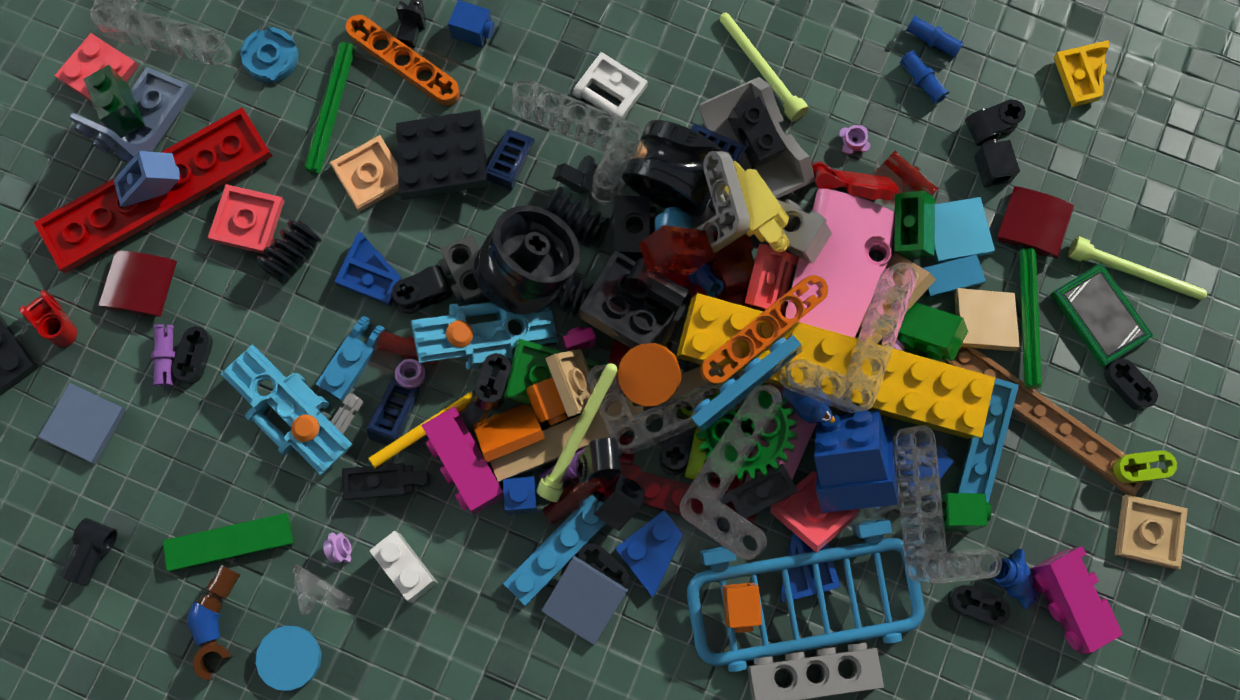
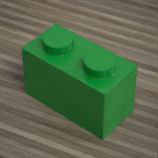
(914, 224)
(932, 332)
(965, 511)

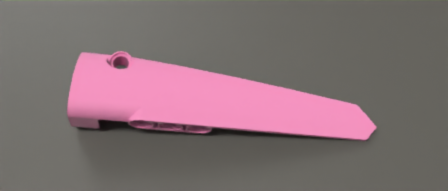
(851, 279)

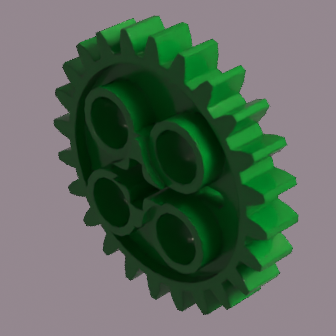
(766, 456)

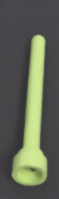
(794, 106)
(1082, 250)
(551, 485)

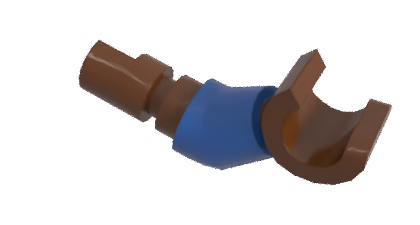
(204, 620)

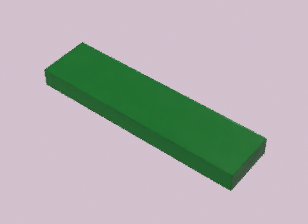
(228, 542)

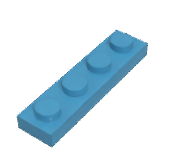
(756, 374)
(985, 452)
(555, 552)

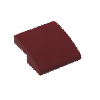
(1036, 221)
(137, 283)

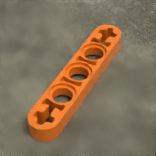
(408, 72)
(779, 325)

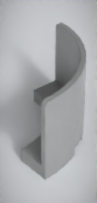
(787, 171)

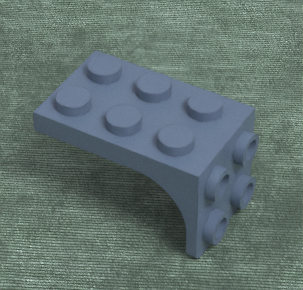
(159, 103)

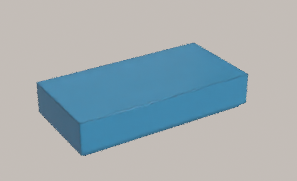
(955, 274)

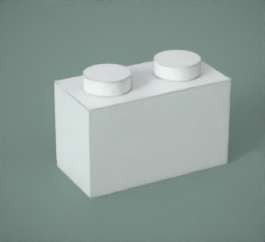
(403, 567)

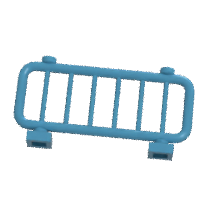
(736, 659)

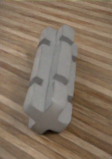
(344, 416)

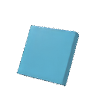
(961, 230)

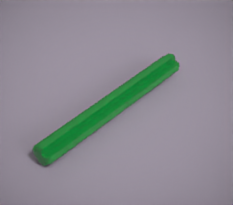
(329, 108)
(1030, 319)

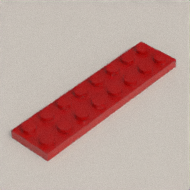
(204, 163)

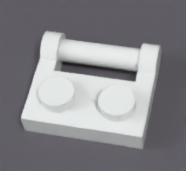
(613, 79)

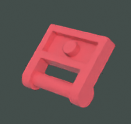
(770, 277)

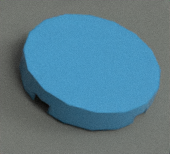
(269, 55)
(288, 658)

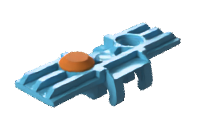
(453, 338)
(295, 403)

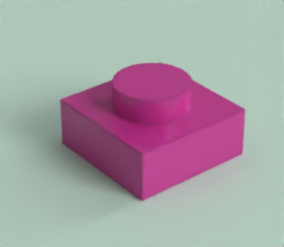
(579, 339)

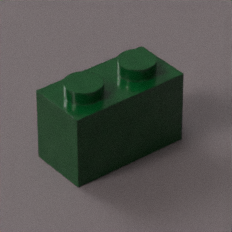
(114, 101)

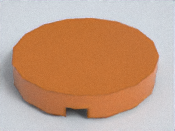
(649, 374)

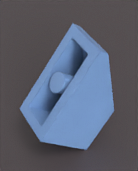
(146, 177)

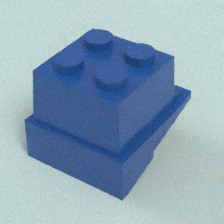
(855, 463)

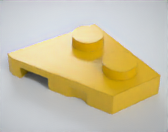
(1083, 72)

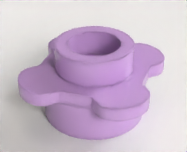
(858, 132)
(337, 548)

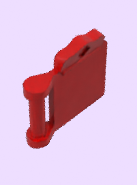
(857, 184)

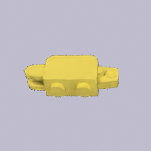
(765, 211)

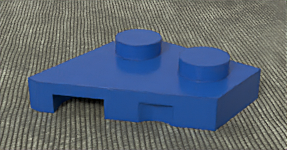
(367, 272)
(651, 551)
(802, 578)

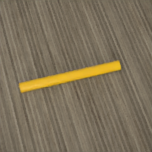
(414, 435)

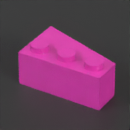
(462, 461)
(1075, 601)

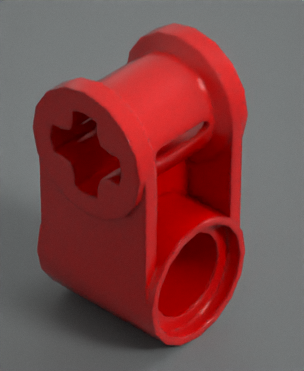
(47, 316)

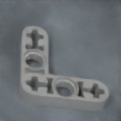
(721, 173)

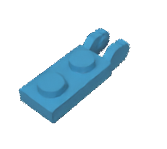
(349, 360)

